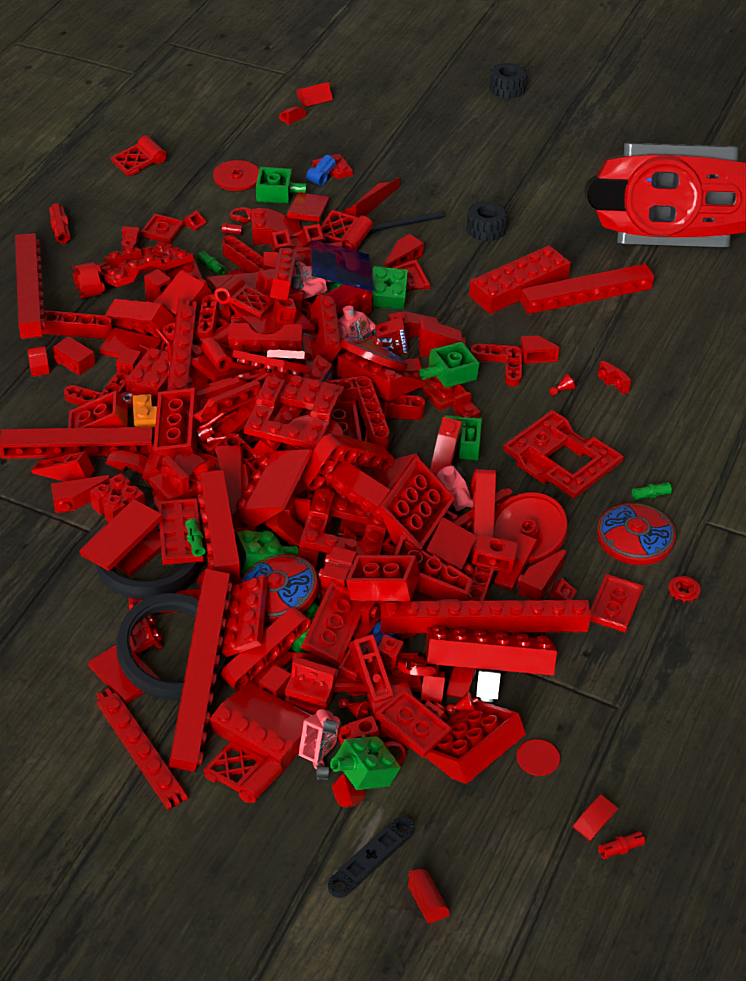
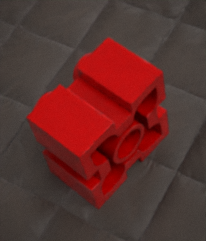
(114, 496)
(336, 568)

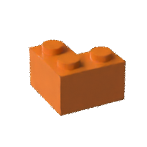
(144, 412)

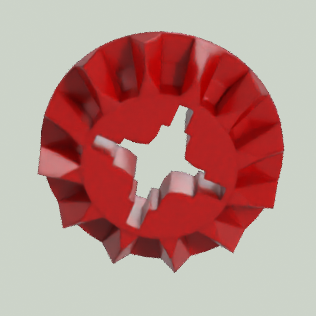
(687, 584)

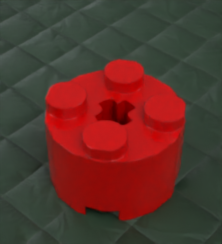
(87, 280)

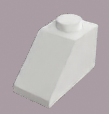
(488, 684)

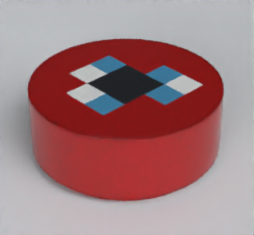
(128, 397)

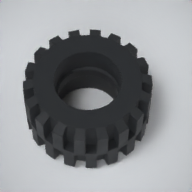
(507, 80)
(486, 221)

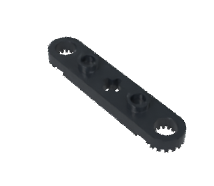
(360, 867)

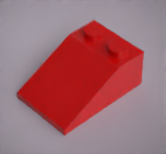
(267, 221)
(103, 412)

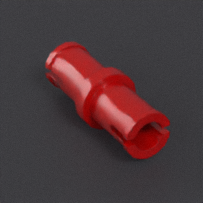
(621, 845)

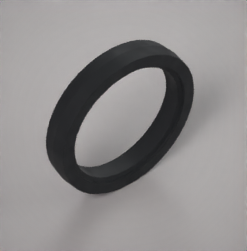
(145, 589)
(135, 674)

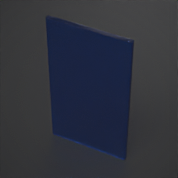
(341, 265)

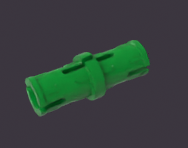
(211, 263)
(651, 491)
(195, 537)

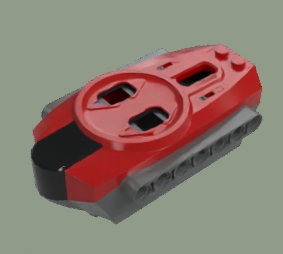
(671, 194)

